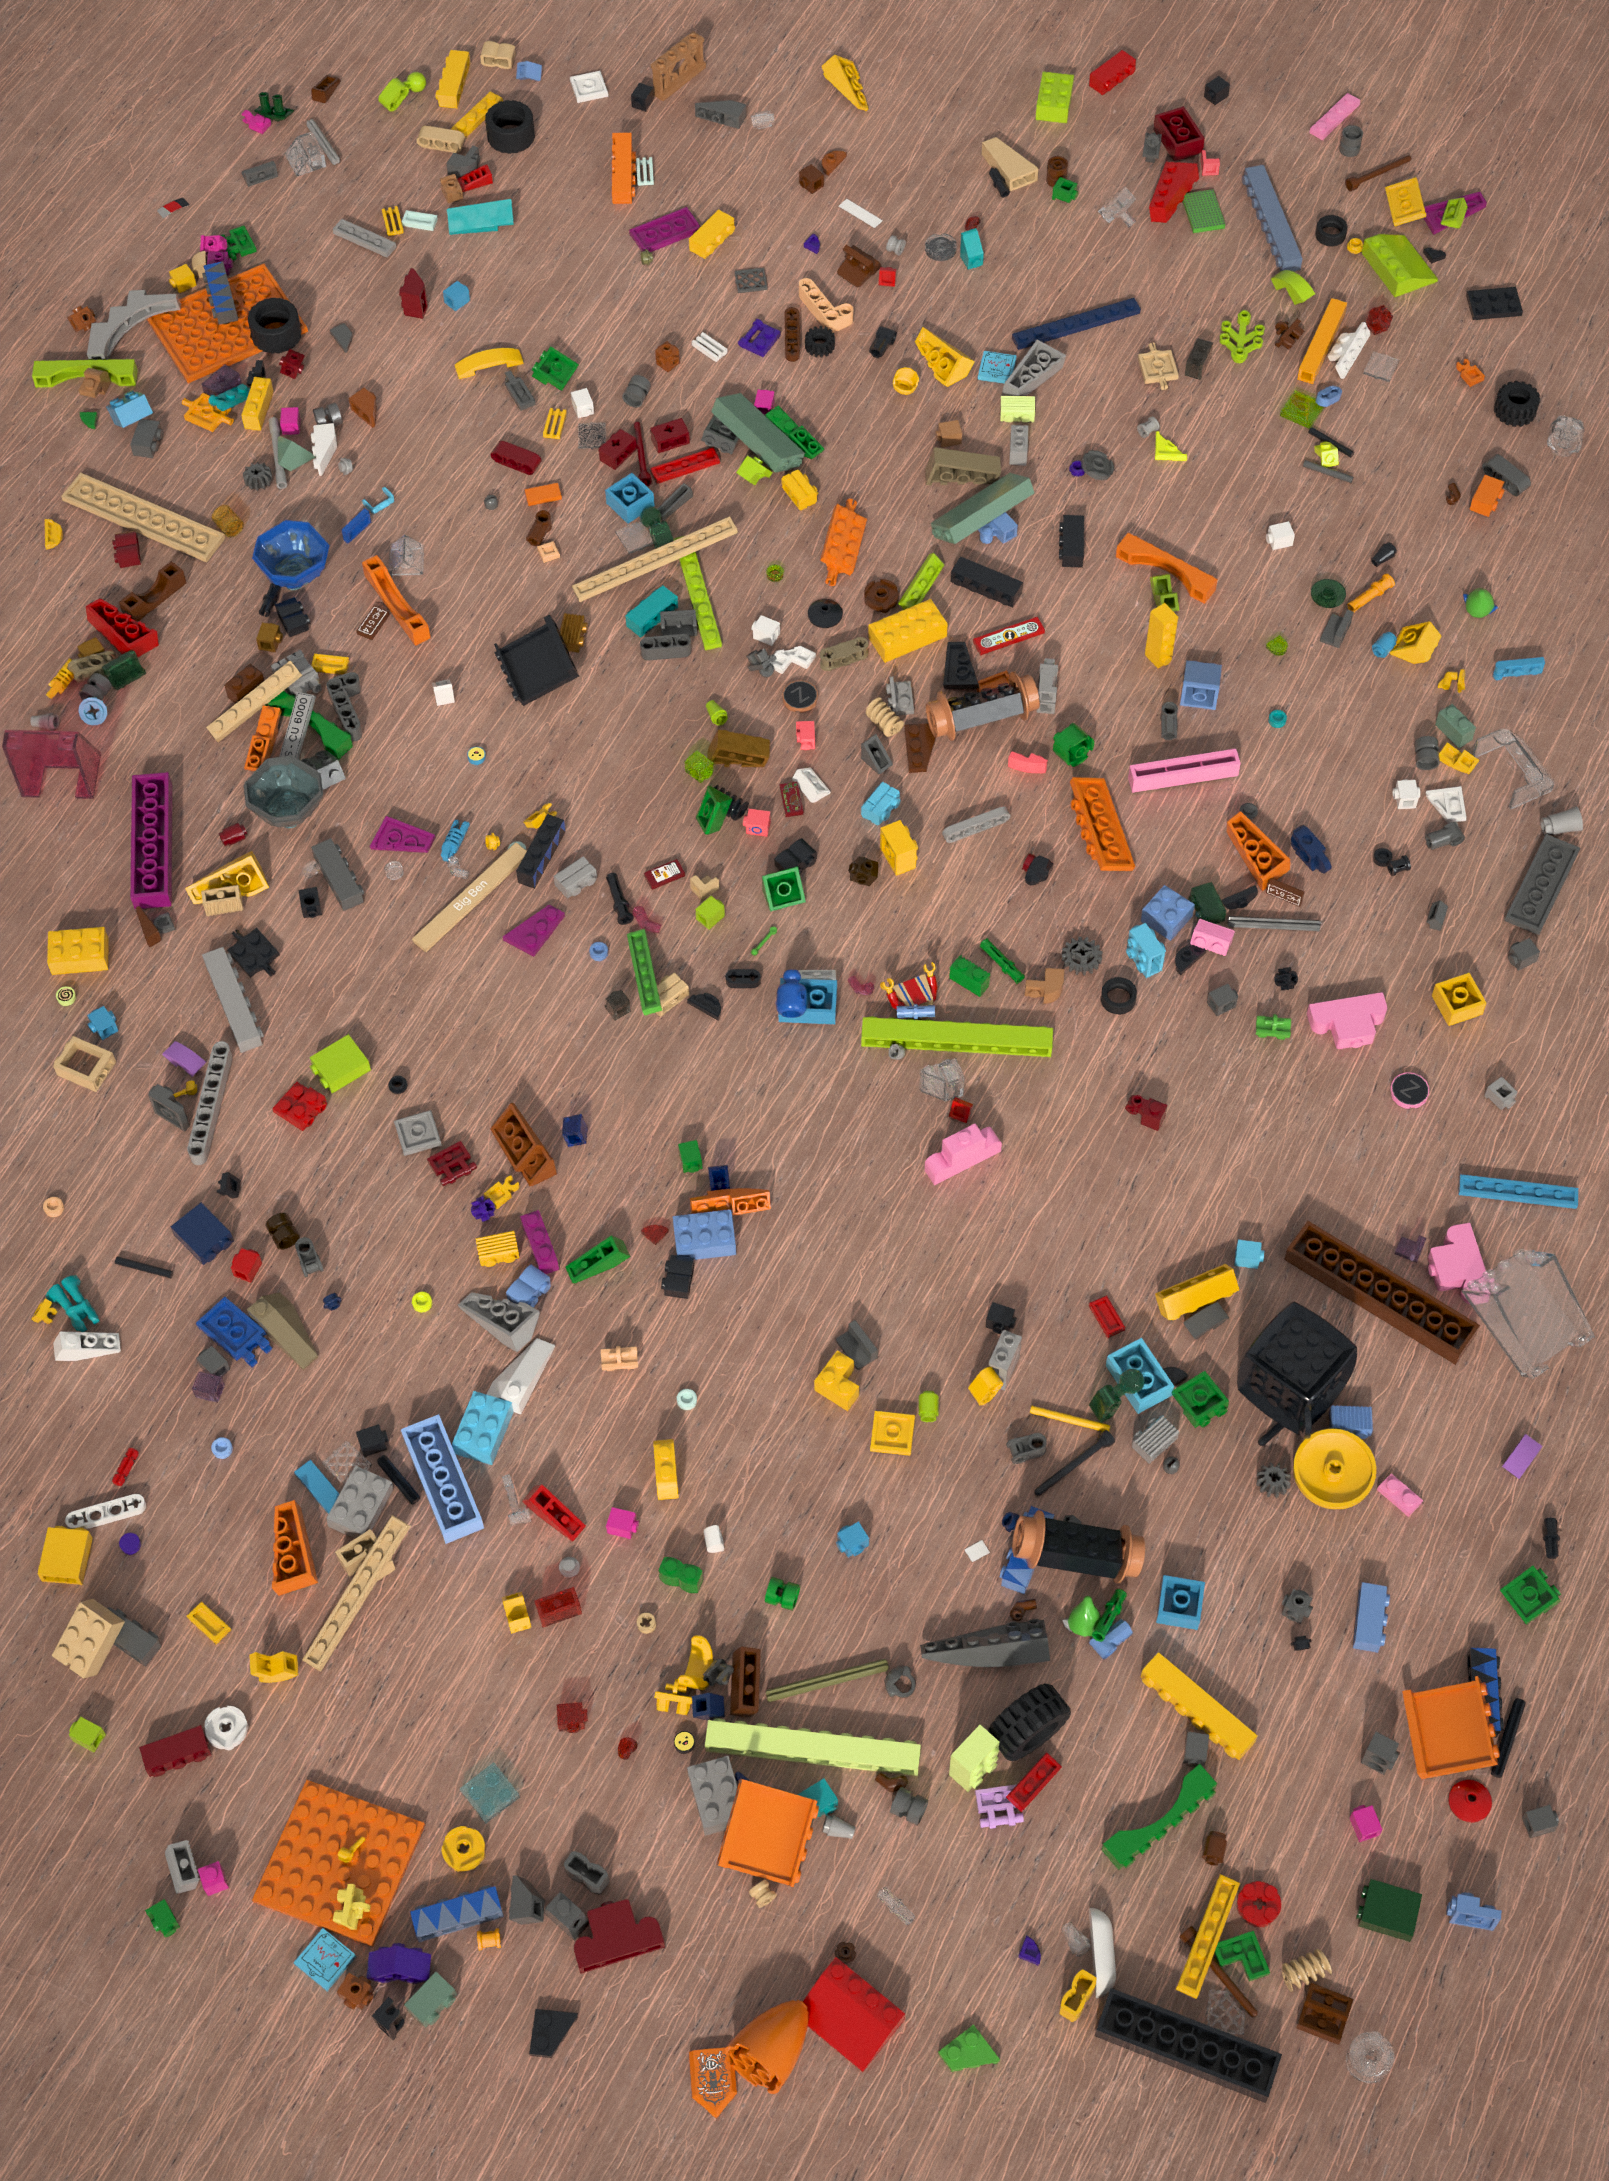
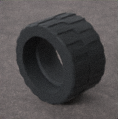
(513, 139)
(269, 312)

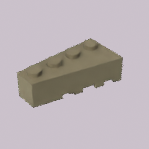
(961, 467)

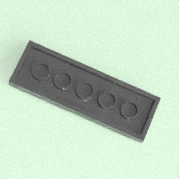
(1542, 884)

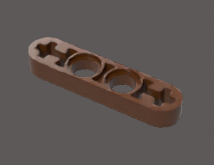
(792, 334)

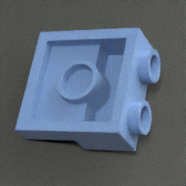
(1465, 1911)

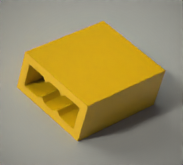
(65, 1555)

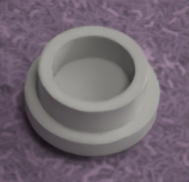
(345, 466)
(569, 1567)

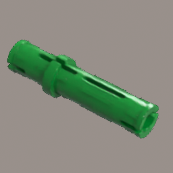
(1008, 966)
(1117, 1600)

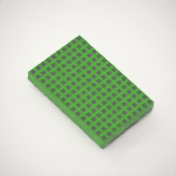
(1203, 211)

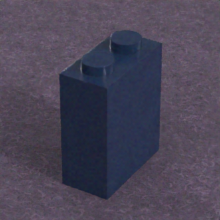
(202, 1234)

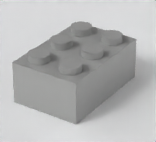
(359, 1503)
(713, 1792)

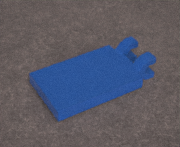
(234, 1331)

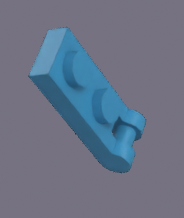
(1518, 667)

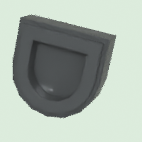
(164, 923)

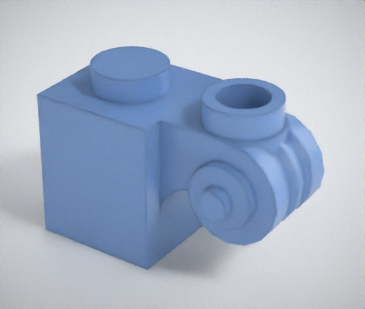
(1002, 527)

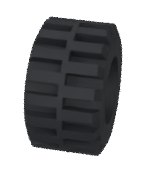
(1517, 403)

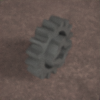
(1081, 956)

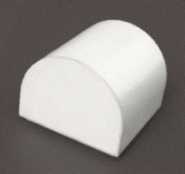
(713, 1539)

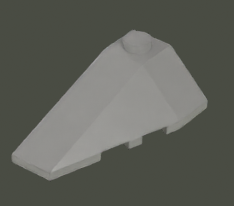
(506, 1321)

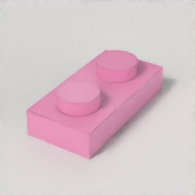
(1399, 1495)

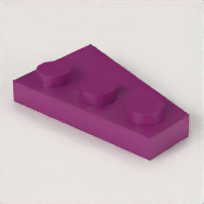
(399, 836)
(535, 931)

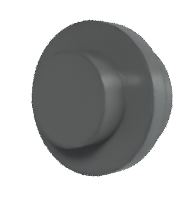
(1249, 810)

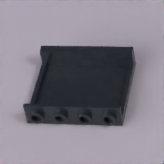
(537, 663)

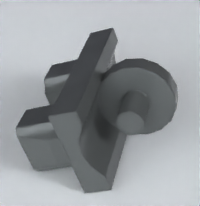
(1151, 147)
(761, 661)

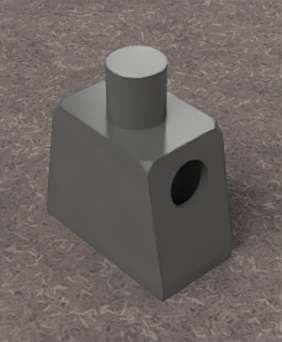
(565, 1914)

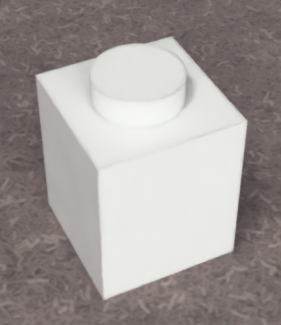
(582, 403)
(1280, 535)
(766, 630)

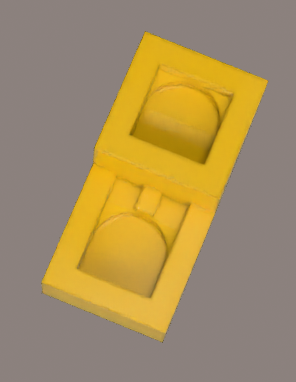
(1460, 761)

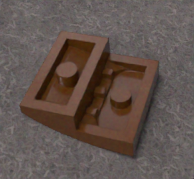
(1324, 2013)

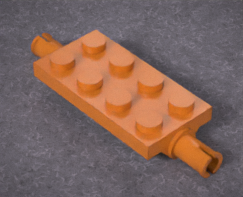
(842, 541)

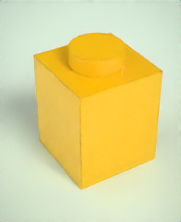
(182, 278)

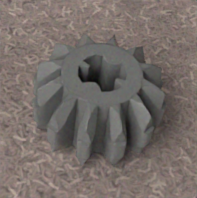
(257, 476)
(1269, 1473)

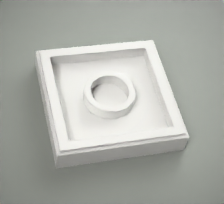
(588, 86)

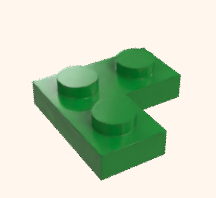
(1243, 1949)

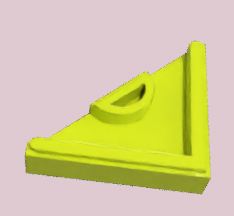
(1167, 450)

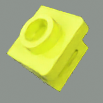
(1328, 454)

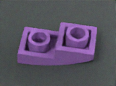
(184, 1057)
(1522, 1456)

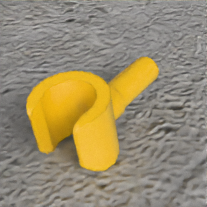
(191, 1089)
(346, 1854)

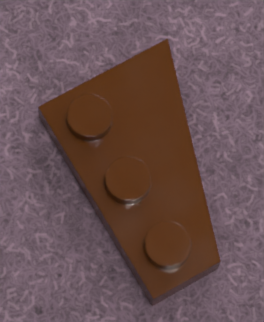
(918, 746)

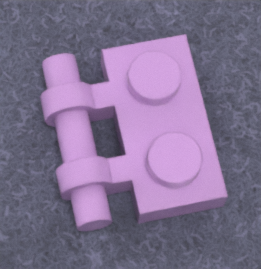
(993, 1800)

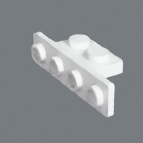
(1348, 348)

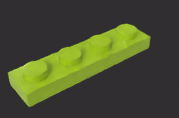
(922, 582)

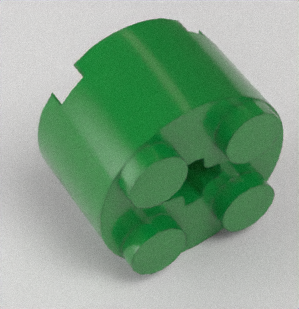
(1072, 745)

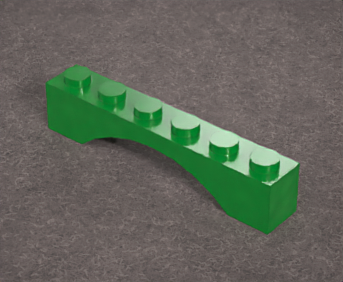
(333, 738)
(1127, 1844)

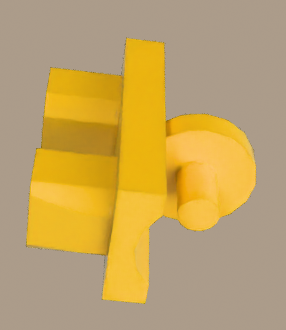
(664, 1699)

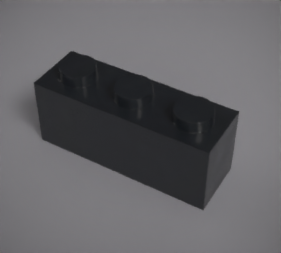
(1072, 541)

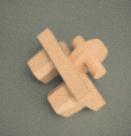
(619, 1358)

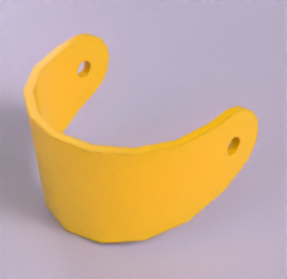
(699, 1661)

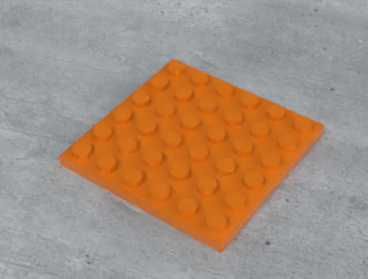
(306, 1867)

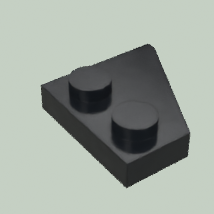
(549, 2031)

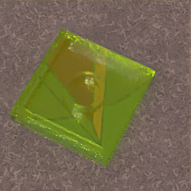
(1301, 409)

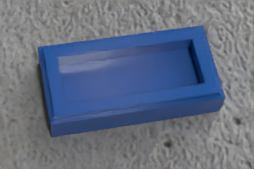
(356, 525)

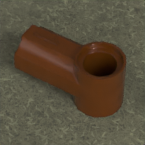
(539, 528)

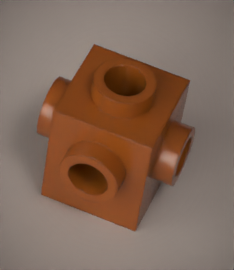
(79, 323)
(667, 356)
(356, 1991)

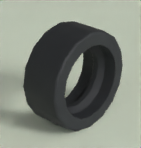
(1331, 239)
(1120, 983)

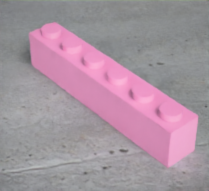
(1184, 770)

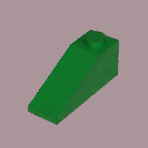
(598, 1259)

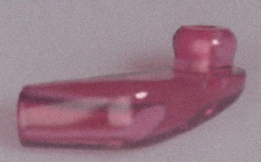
(644, 922)

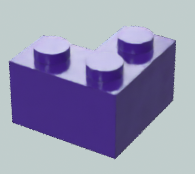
(398, 1963)

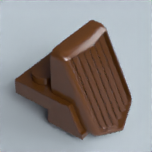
(857, 266)

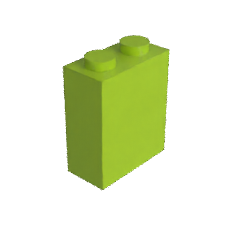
(339, 1064)

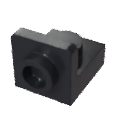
(257, 371)

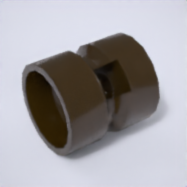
(282, 1231)

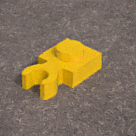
(499, 1193)

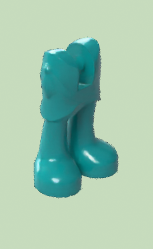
(77, 1312)

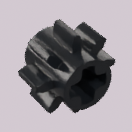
(1286, 978)

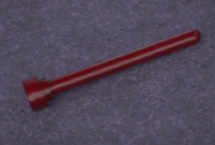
(644, 476)

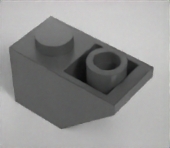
(526, 1902)

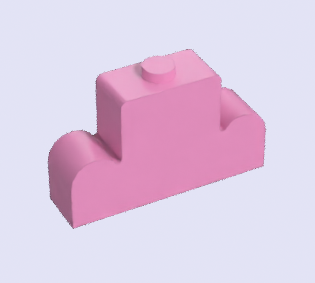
(1349, 1019)
(961, 1152)
(1457, 1260)

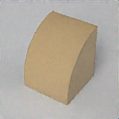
(198, 263)

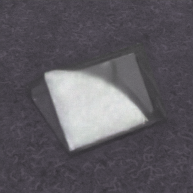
(406, 557)

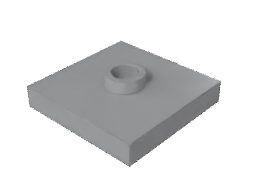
(417, 1133)

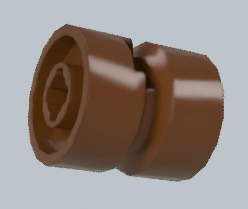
(1056, 168)

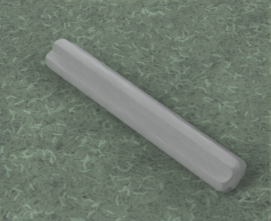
(323, 142)

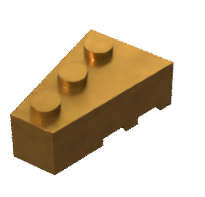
(738, 749)

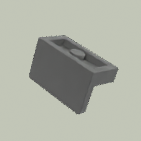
(260, 173)
(1336, 629)
(857, 1346)

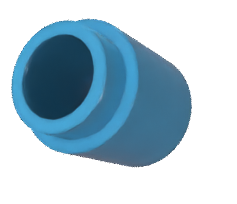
(1384, 644)

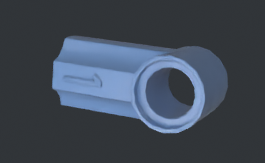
(1116, 1635)

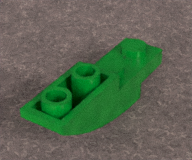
(797, 434)

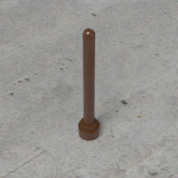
(1353, 182)
(1188, 1937)

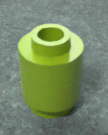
(928, 1406)

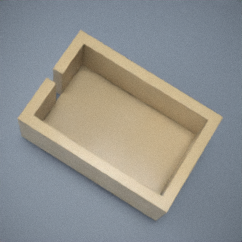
(88, 1638)

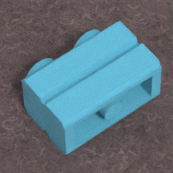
(880, 803)

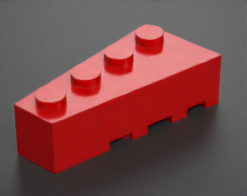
(1171, 188)
(120, 629)

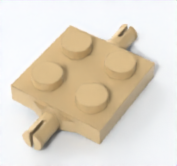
(1158, 366)

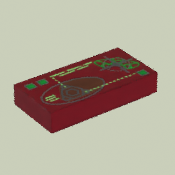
(791, 799)

